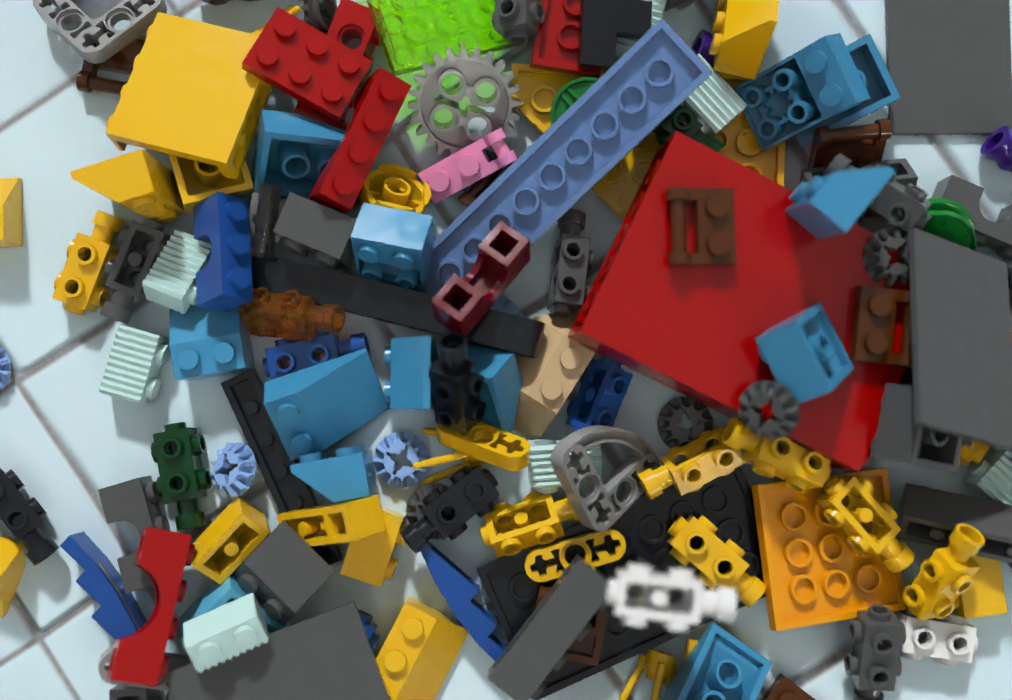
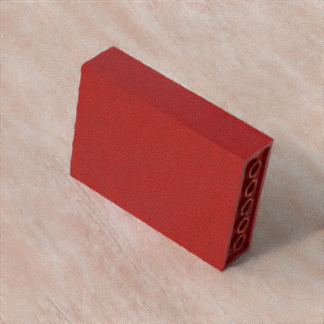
(701, 322)

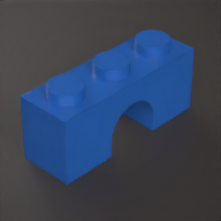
(228, 274)

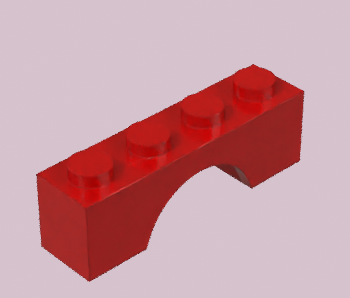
(354, 157)
(141, 655)

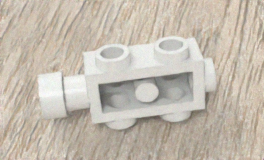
(654, 599)
(938, 639)

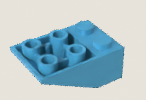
(802, 91)

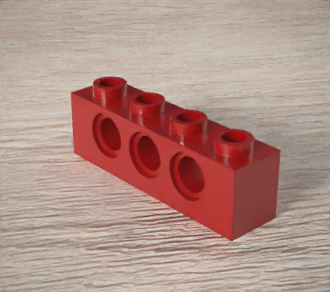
(349, 22)

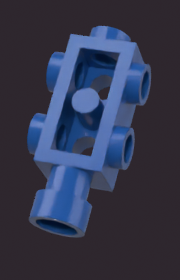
(302, 352)
(601, 398)

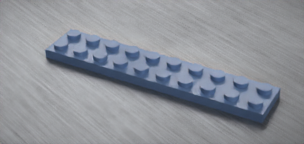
(575, 149)

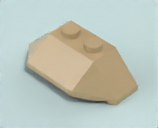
(550, 376)

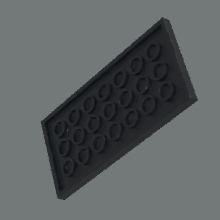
(644, 525)

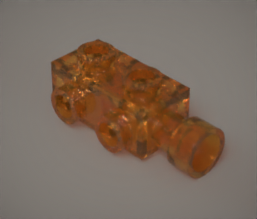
(289, 315)

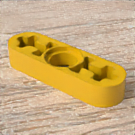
(503, 451)
(598, 539)

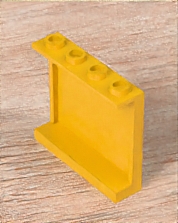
(191, 94)

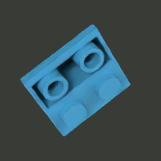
(393, 246)
(339, 477)

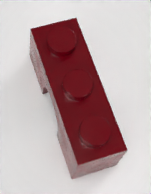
(499, 261)

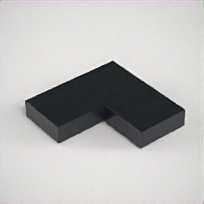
(603, 22)

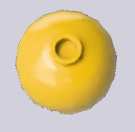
(395, 188)

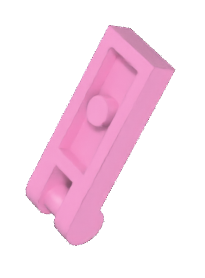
(467, 166)

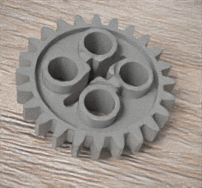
(472, 71)

